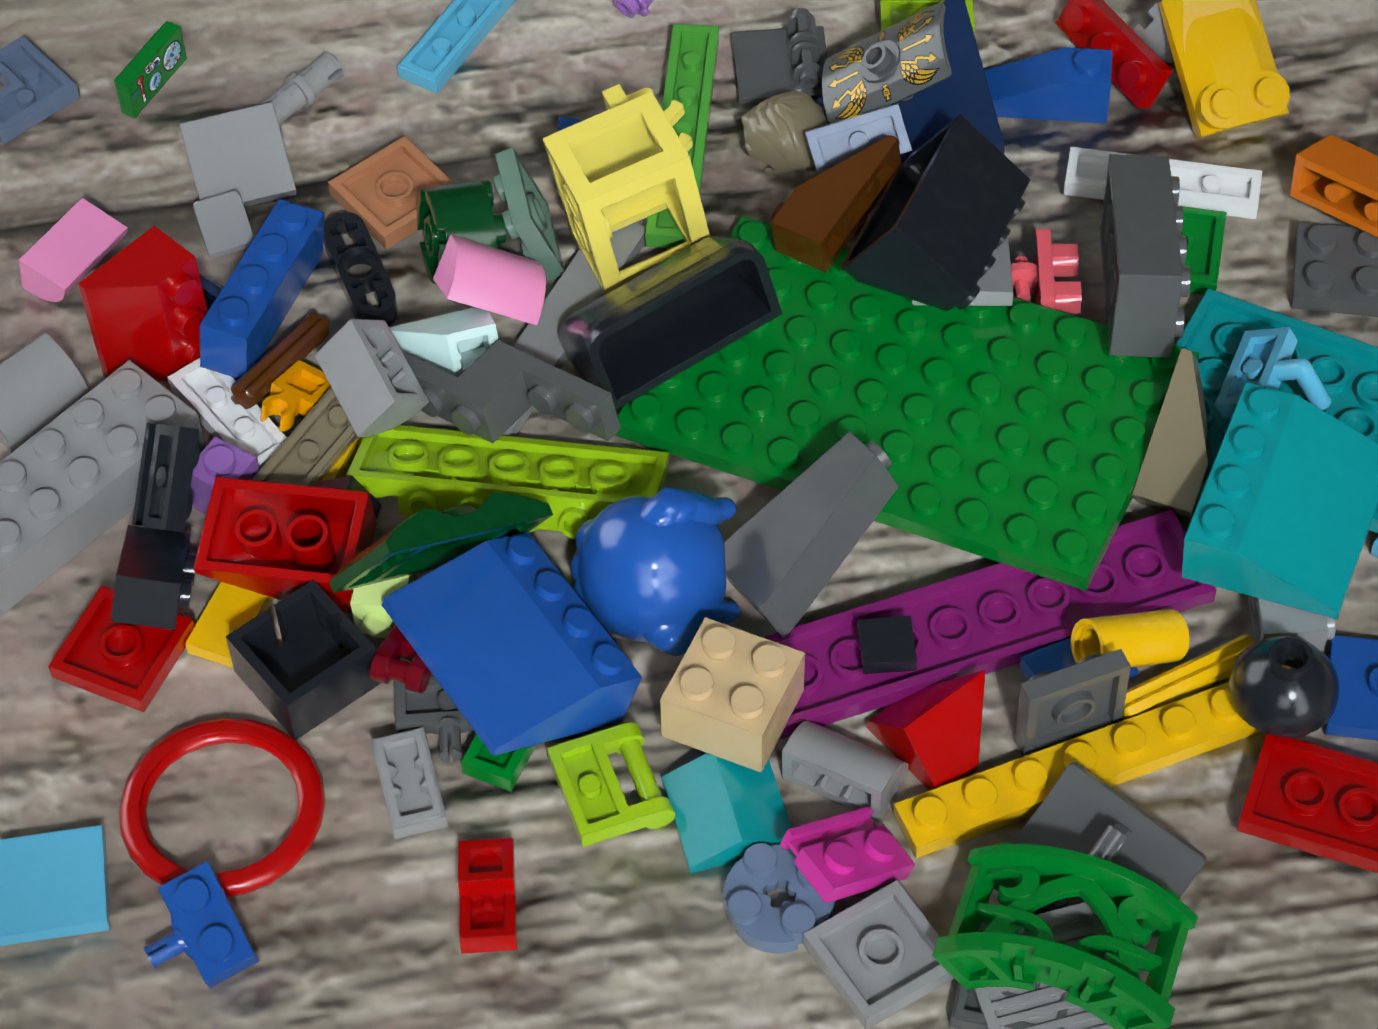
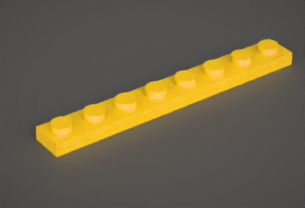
(1110, 753)

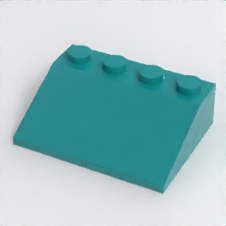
(1284, 504)

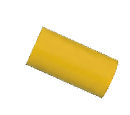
(1142, 636)

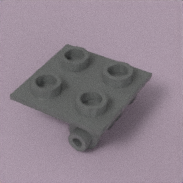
(780, 59)

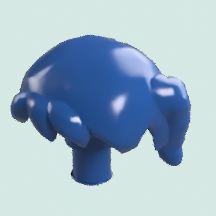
(656, 567)

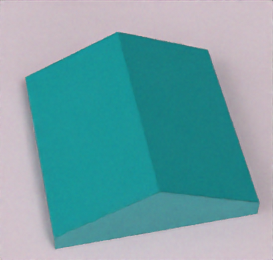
(724, 810)

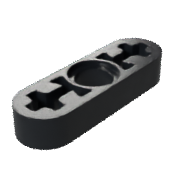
(361, 253)

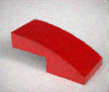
(487, 895)

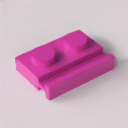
(847, 854)

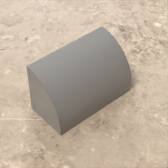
(370, 377)
(36, 389)
(841, 768)

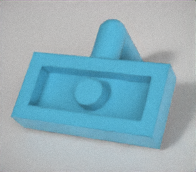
(1266, 361)

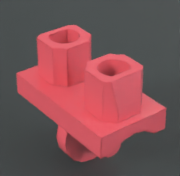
(1038, 277)

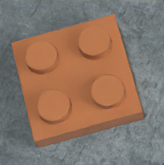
(387, 189)

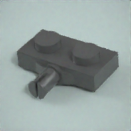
(435, 713)

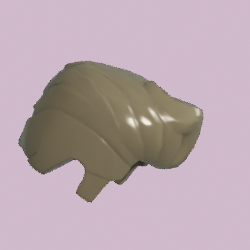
(777, 132)

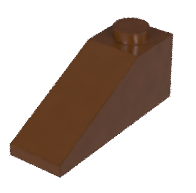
(833, 205)

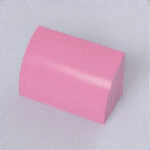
(69, 251)
(491, 279)

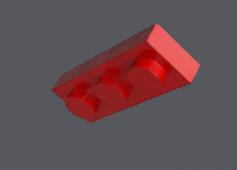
(1134, 64)

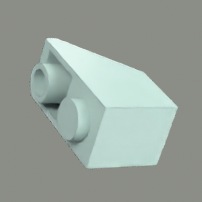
(448, 340)

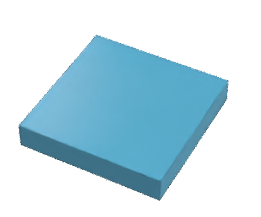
(53, 885)

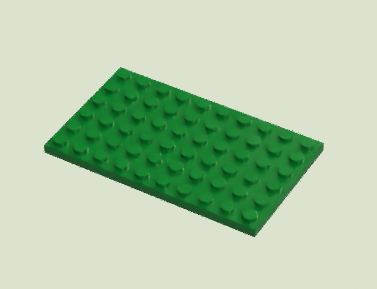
(996, 418)

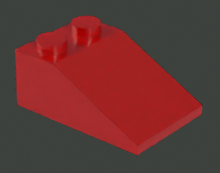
(283, 536)

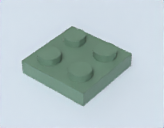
(528, 213)

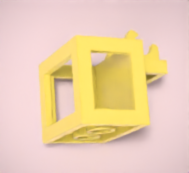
(622, 171)

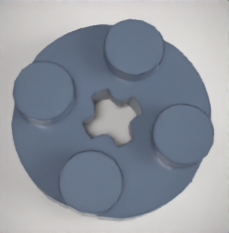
(750, 908)

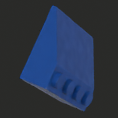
(514, 645)

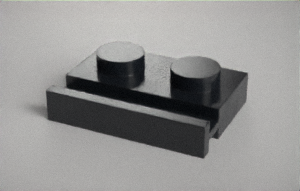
(165, 477)

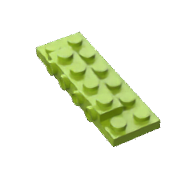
(458, 469)

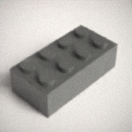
(1143, 256)

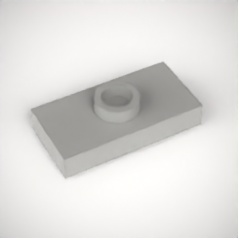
(409, 783)

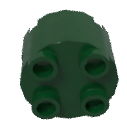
(459, 211)

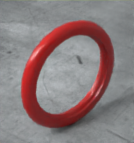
(214, 732)

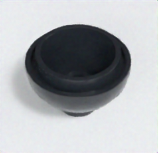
(1280, 698)

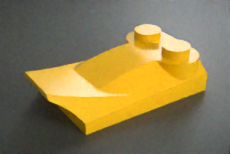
(1224, 64)

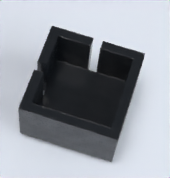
(310, 672)

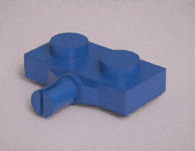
(203, 927)

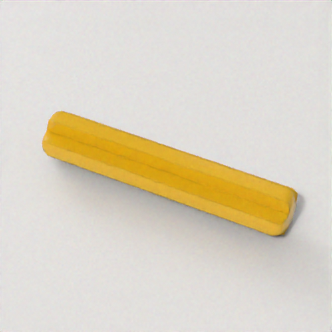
(1185, 678)

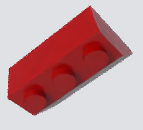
(146, 307)

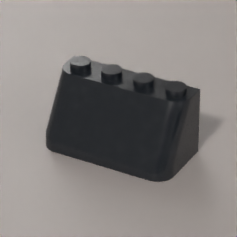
(940, 220)
(670, 317)

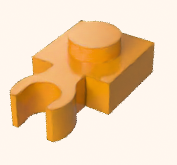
(294, 393)

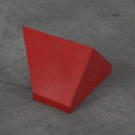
(936, 729)

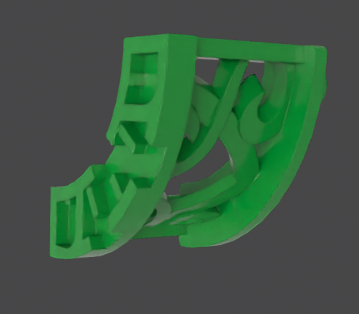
(1123, 901)

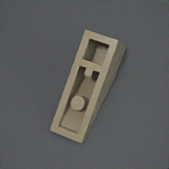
(1180, 445)

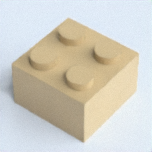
(732, 694)

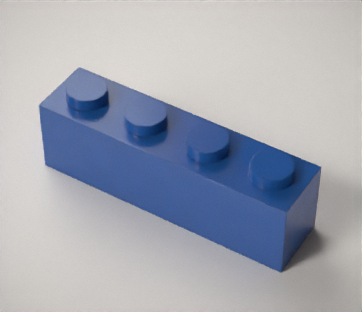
(261, 289)

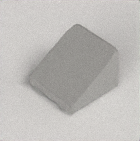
(223, 224)

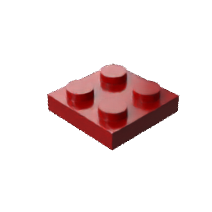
(116, 657)

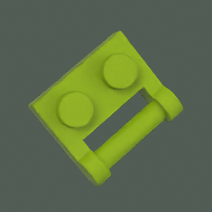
(594, 791)

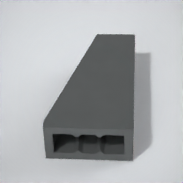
(808, 531)

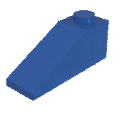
(1054, 86)

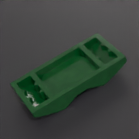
(437, 537)

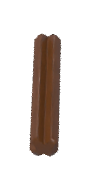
(291, 348)

